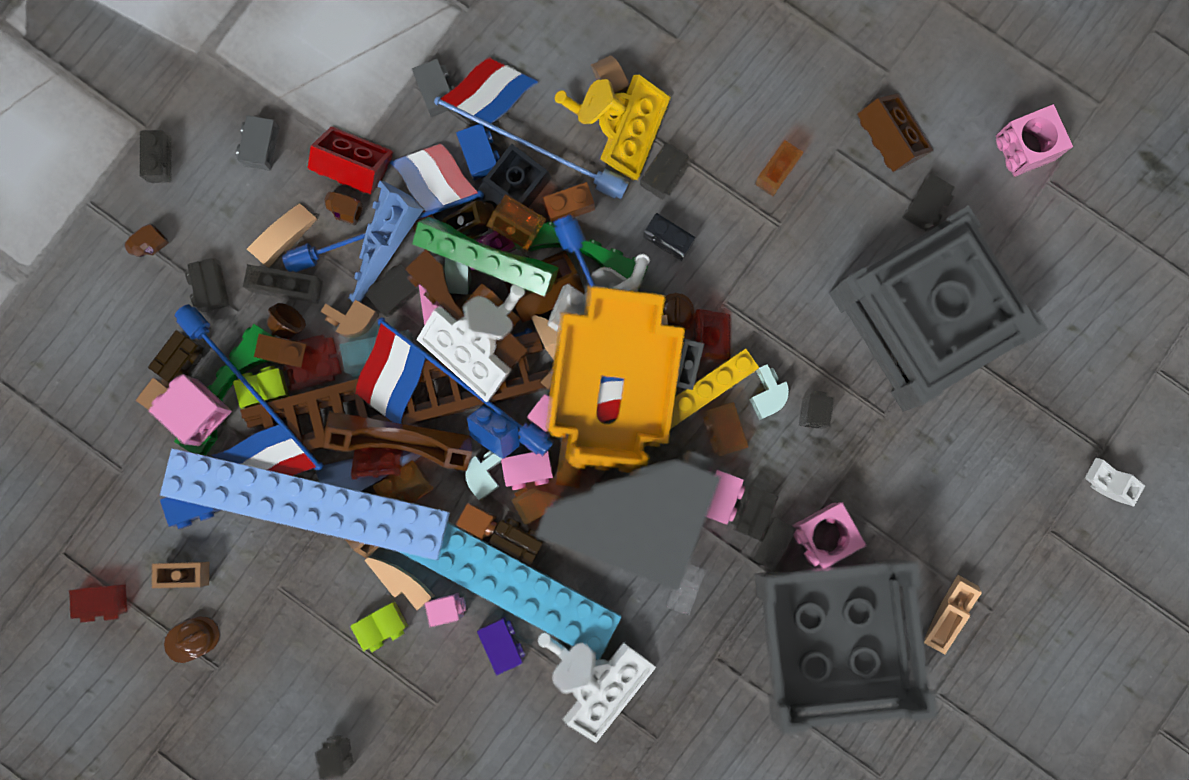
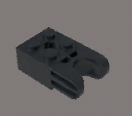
(502, 175)

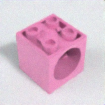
(1049, 131)
(189, 410)
(849, 540)

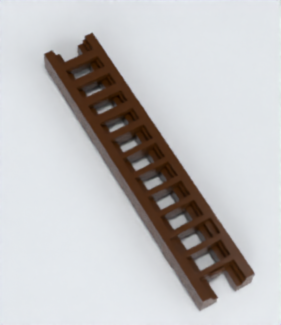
(345, 392)

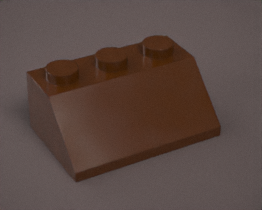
(894, 132)
(536, 304)

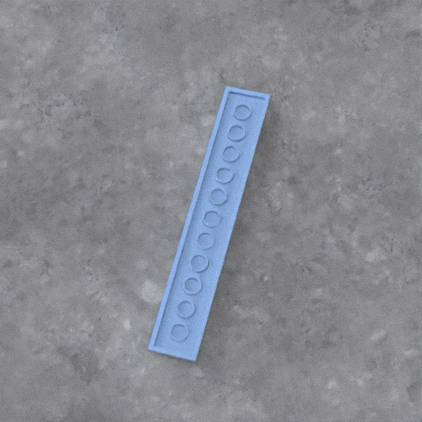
(305, 504)

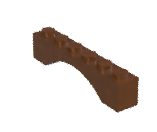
(431, 277)
(354, 432)

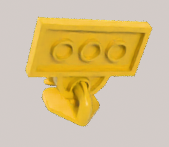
(632, 124)

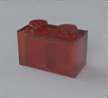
(98, 601)

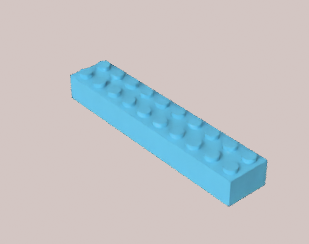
(523, 590)

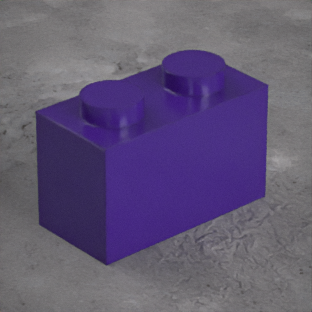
(501, 646)

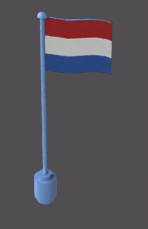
(491, 92)

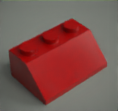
(349, 159)

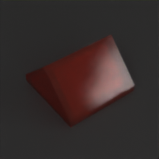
(714, 332)

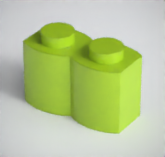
(268, 384)
(379, 626)

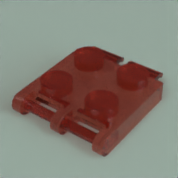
(316, 364)
(376, 462)

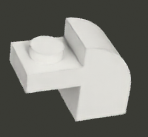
(1114, 484)

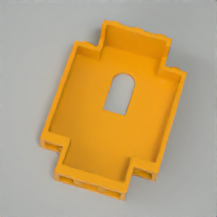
(616, 339)

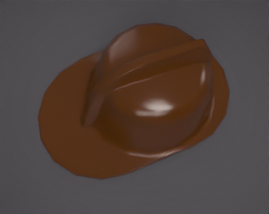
(680, 313)
(285, 321)
(191, 639)

